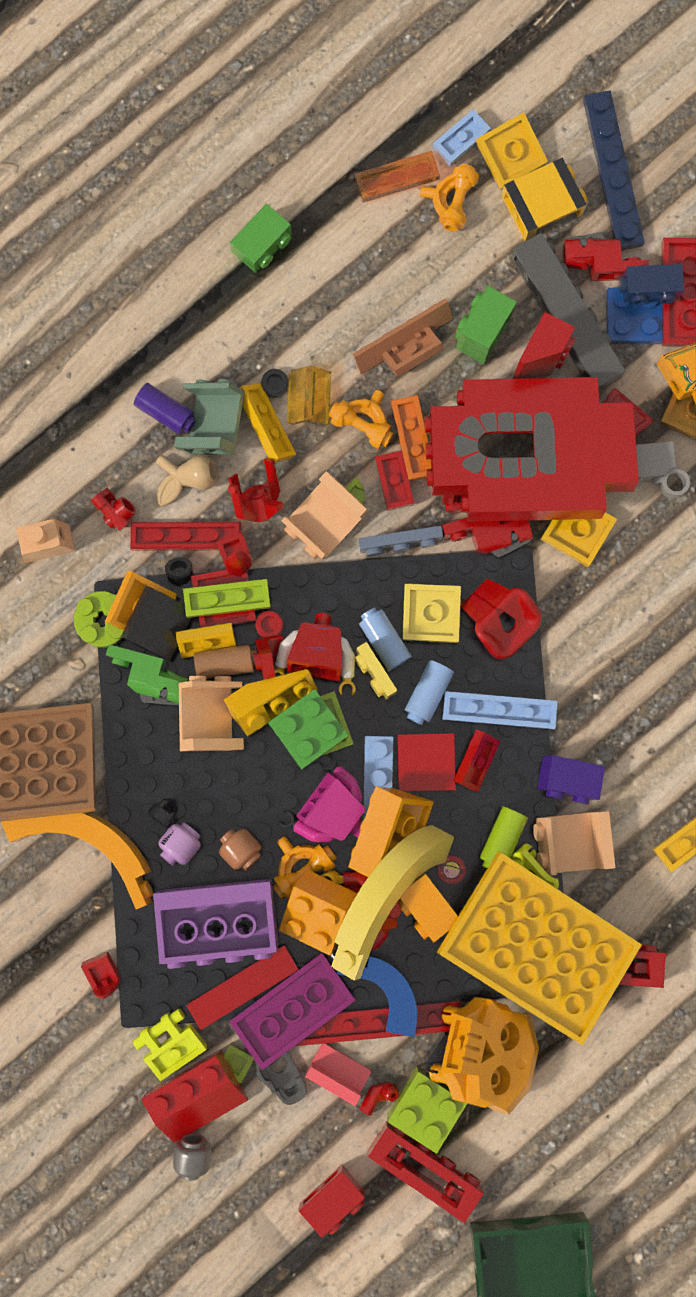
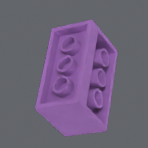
(201, 908)

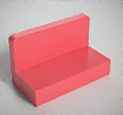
(338, 1073)

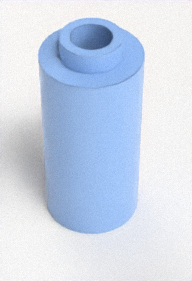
(384, 638)
(428, 692)

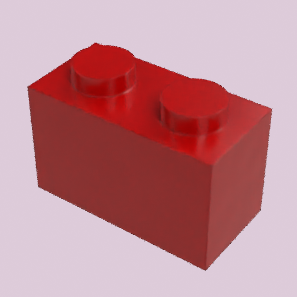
(332, 1201)

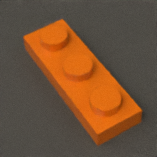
(411, 436)

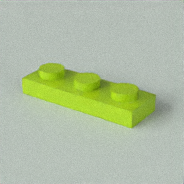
(226, 598)

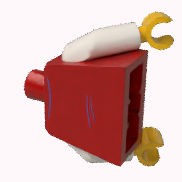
(318, 650)

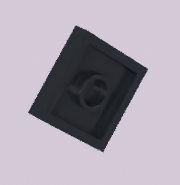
(156, 623)

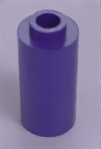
(164, 409)

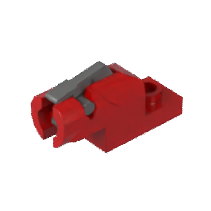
(599, 254)
(490, 536)

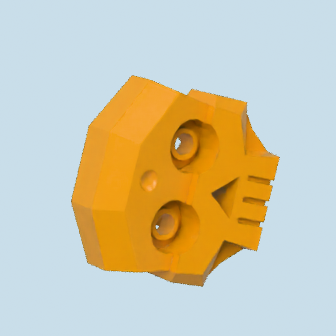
(488, 1055)

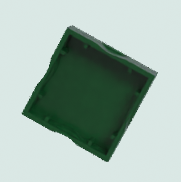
(533, 1256)

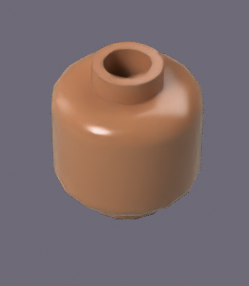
(240, 849)

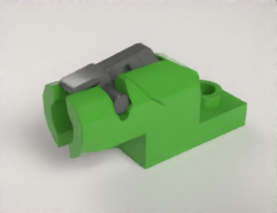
(148, 676)

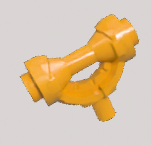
(461, 179)
(345, 415)
(319, 860)

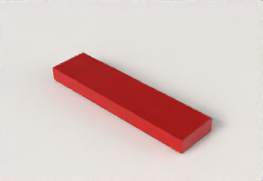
(180, 535)
(242, 987)

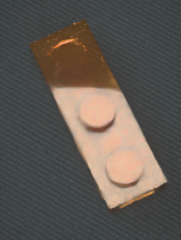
(397, 176)

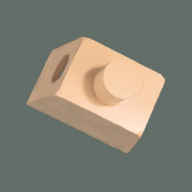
(44, 540)

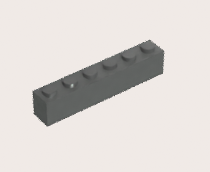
(560, 298)

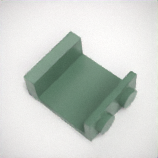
(216, 416)

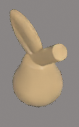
(197, 473)

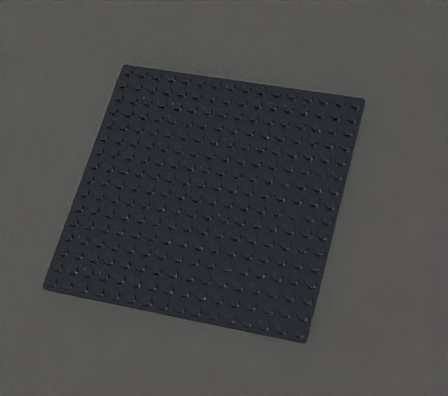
(262, 781)

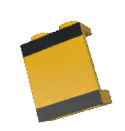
(543, 197)

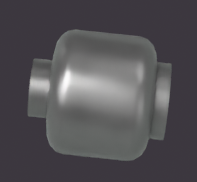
(192, 1156)

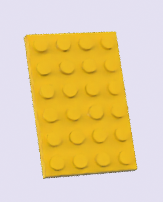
(539, 948)

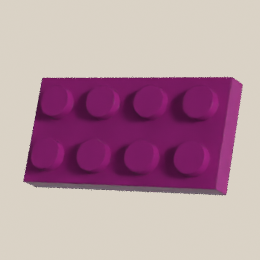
(292, 1011)

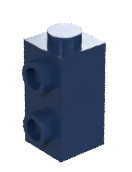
(652, 283)

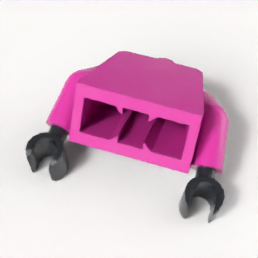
(331, 809)

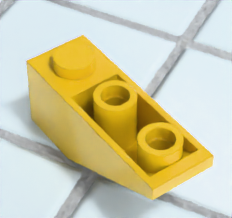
(265, 699)

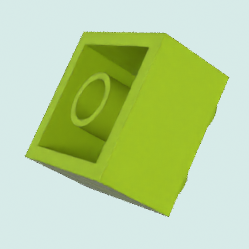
(425, 1110)

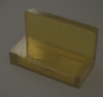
(309, 396)

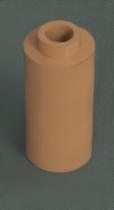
(224, 661)

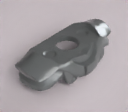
(286, 1084)

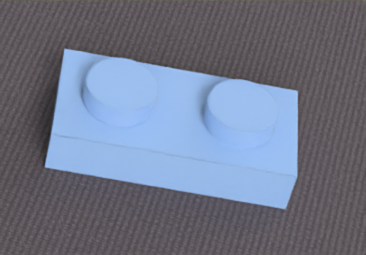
(460, 138)

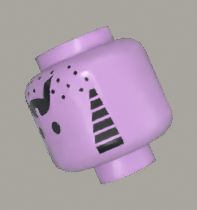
(179, 844)

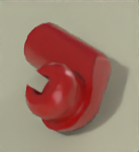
(378, 1093)

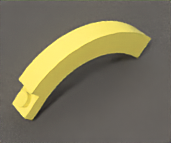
(381, 892)

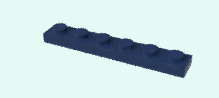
(613, 169)

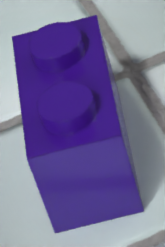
(571, 778)

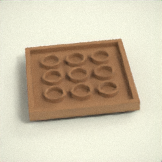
(47, 762)

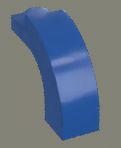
(401, 1000)

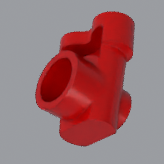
(116, 512)

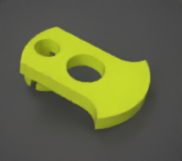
(528, 861)

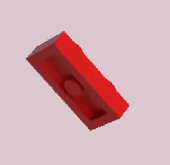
(394, 480)
(476, 761)

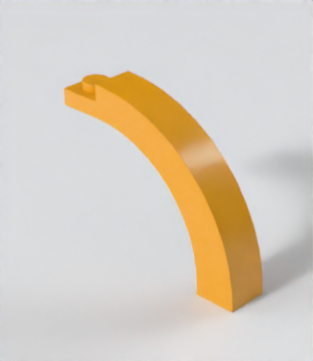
(100, 834)

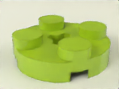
(84, 620)

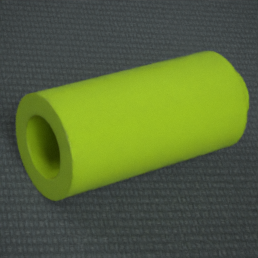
(504, 835)

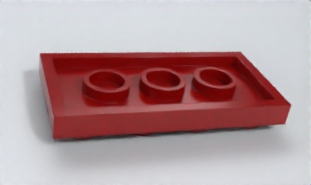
(680, 316)

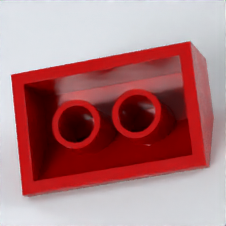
(546, 348)
(194, 1097)

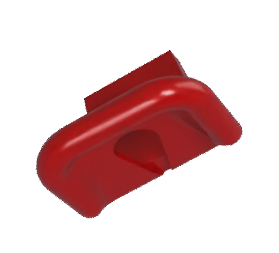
(489, 603)

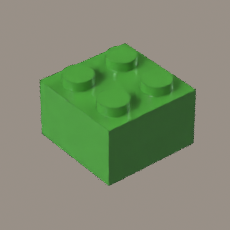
(485, 324)
(308, 729)

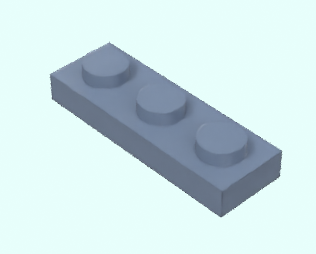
(400, 541)

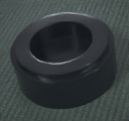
(275, 383)
(179, 570)

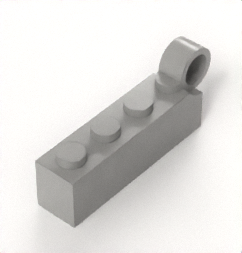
(656, 464)

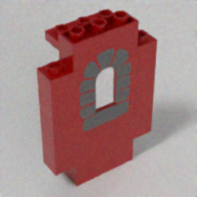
(577, 444)

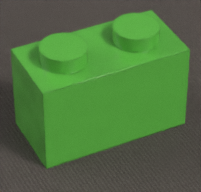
(261, 238)

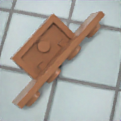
(408, 343)

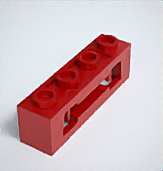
(651, 968)
(465, 1197)

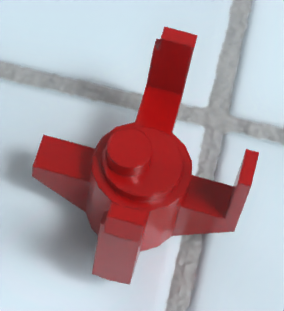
(259, 501)

